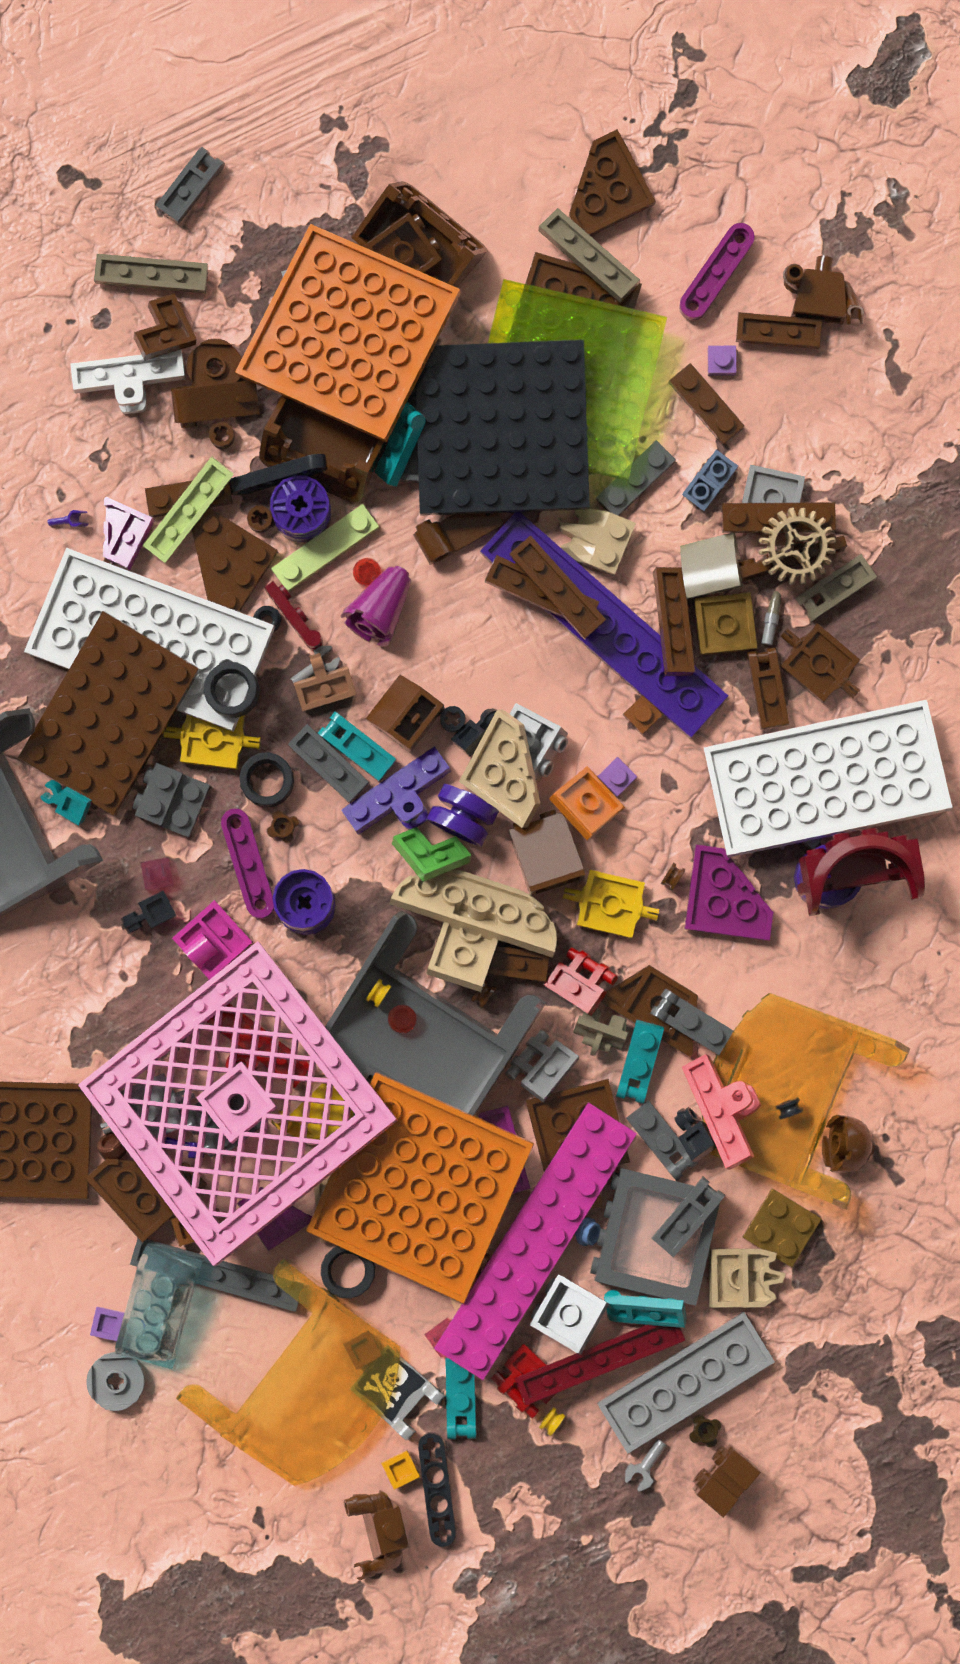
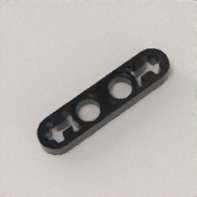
(275, 474)
(437, 1489)

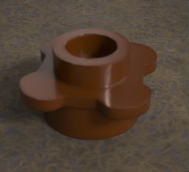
(279, 819)

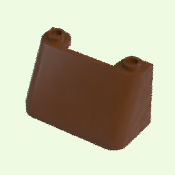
(459, 247)
(301, 431)

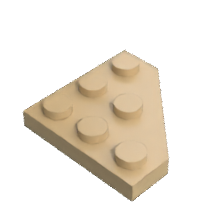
(504, 771)

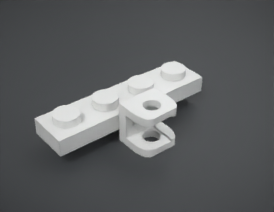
(127, 377)

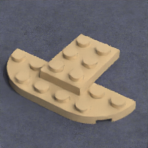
(474, 919)

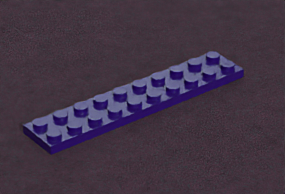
(624, 639)

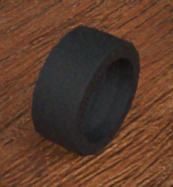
(231, 668)
(264, 758)
(337, 1290)

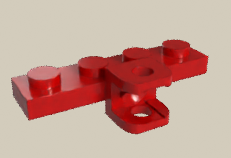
(264, 1044)

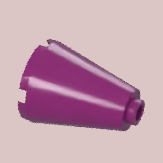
(379, 606)

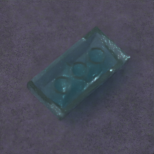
(158, 1305)

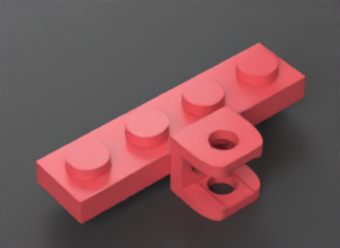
(722, 1109)

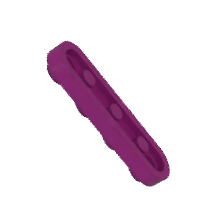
(716, 271)
(247, 863)

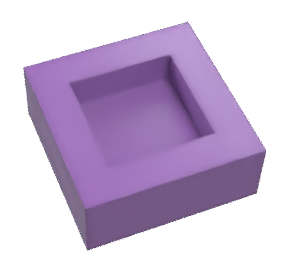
(721, 360)
(617, 776)
(106, 1323)

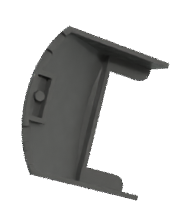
(25, 858)
(445, 1051)

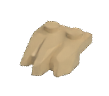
(597, 539)
(741, 1277)

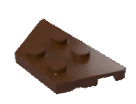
(640, 993)

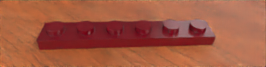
(596, 1361)

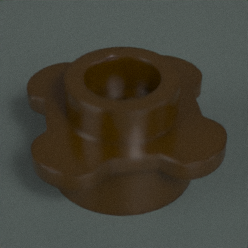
(712, 1427)

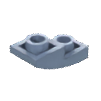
(710, 480)

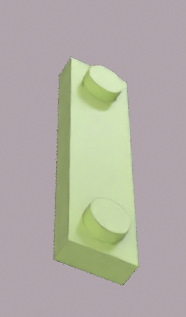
(188, 509)
(325, 548)

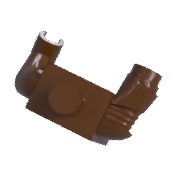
(822, 293)
(383, 1528)

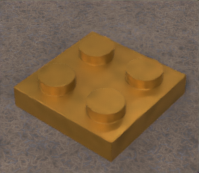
(725, 624)
(781, 1227)

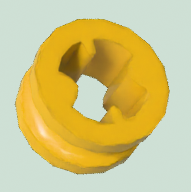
(378, 993)
(551, 1421)

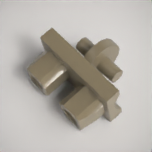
(601, 1035)

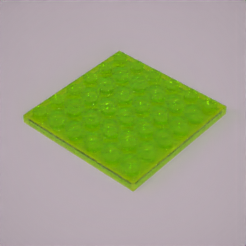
(618, 355)

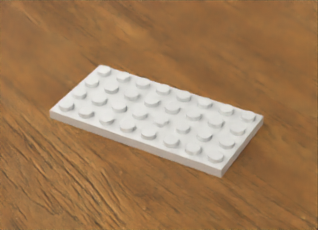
(175, 619)
(827, 778)

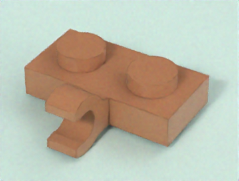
(324, 686)

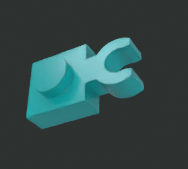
(69, 802)

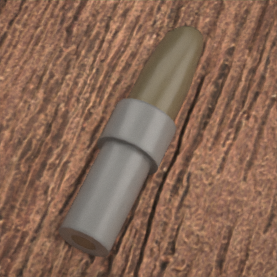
(771, 619)

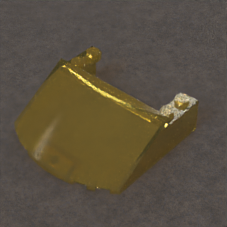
(789, 1055)
(319, 1392)

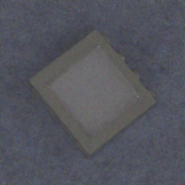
(631, 1256)

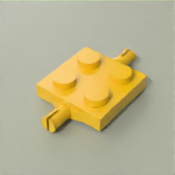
(211, 744)
(610, 904)

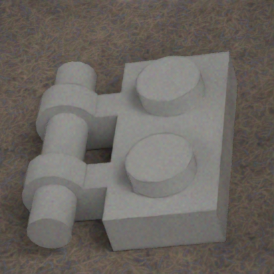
(548, 1071)

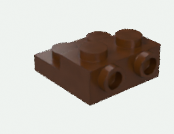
(407, 244)

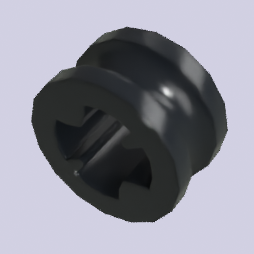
(451, 727)
(789, 1108)

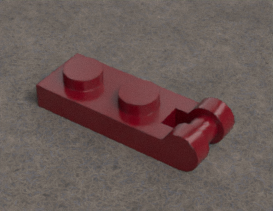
(295, 617)

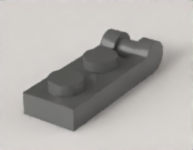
(189, 185)
(693, 1022)
(660, 1139)
(687, 1218)

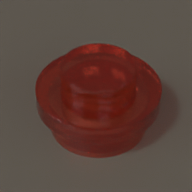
(366, 571)
(402, 1019)

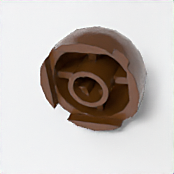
(847, 1145)

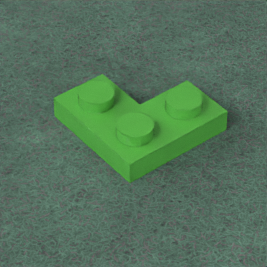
(430, 860)

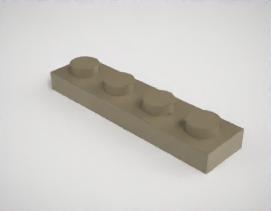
(589, 255)
(151, 273)

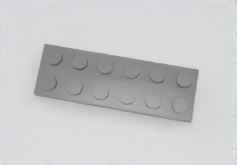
(685, 1382)

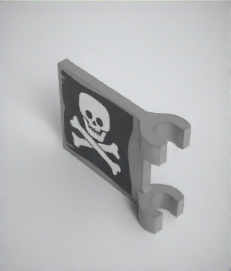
(406, 1394)

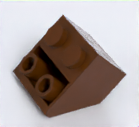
(405, 713)

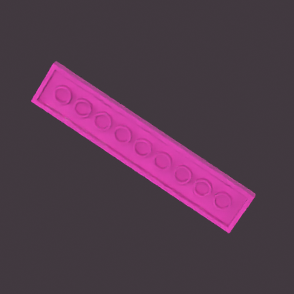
(535, 1241)

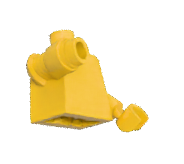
(316, 1112)

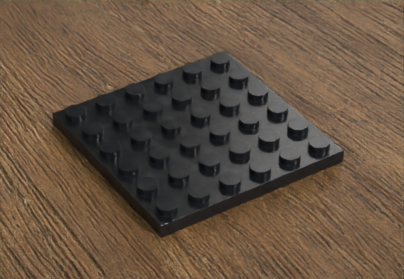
(503, 428)

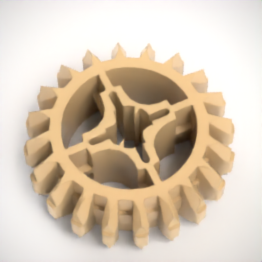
(802, 557)

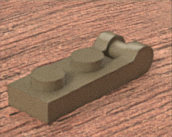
(837, 587)

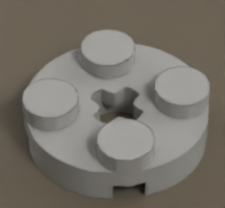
(104, 1393)

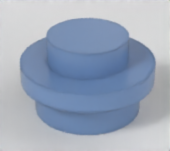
(588, 1232)

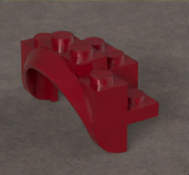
(859, 863)

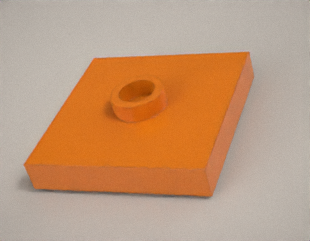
(587, 803)

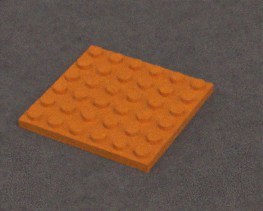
(348, 332)
(423, 1191)

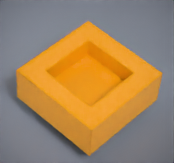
(400, 1469)

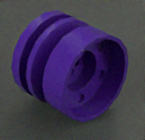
(308, 522)
(304, 885)

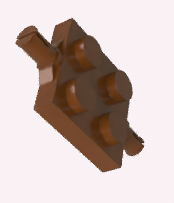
(820, 663)

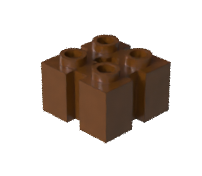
(725, 1479)

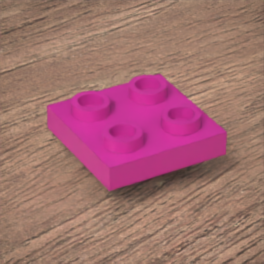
(212, 940)

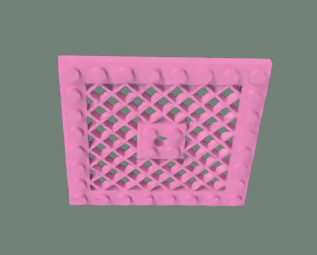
(104, 1087)

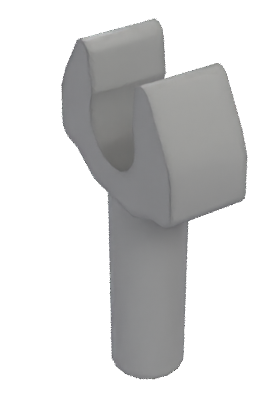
(309, 672)
(645, 1466)

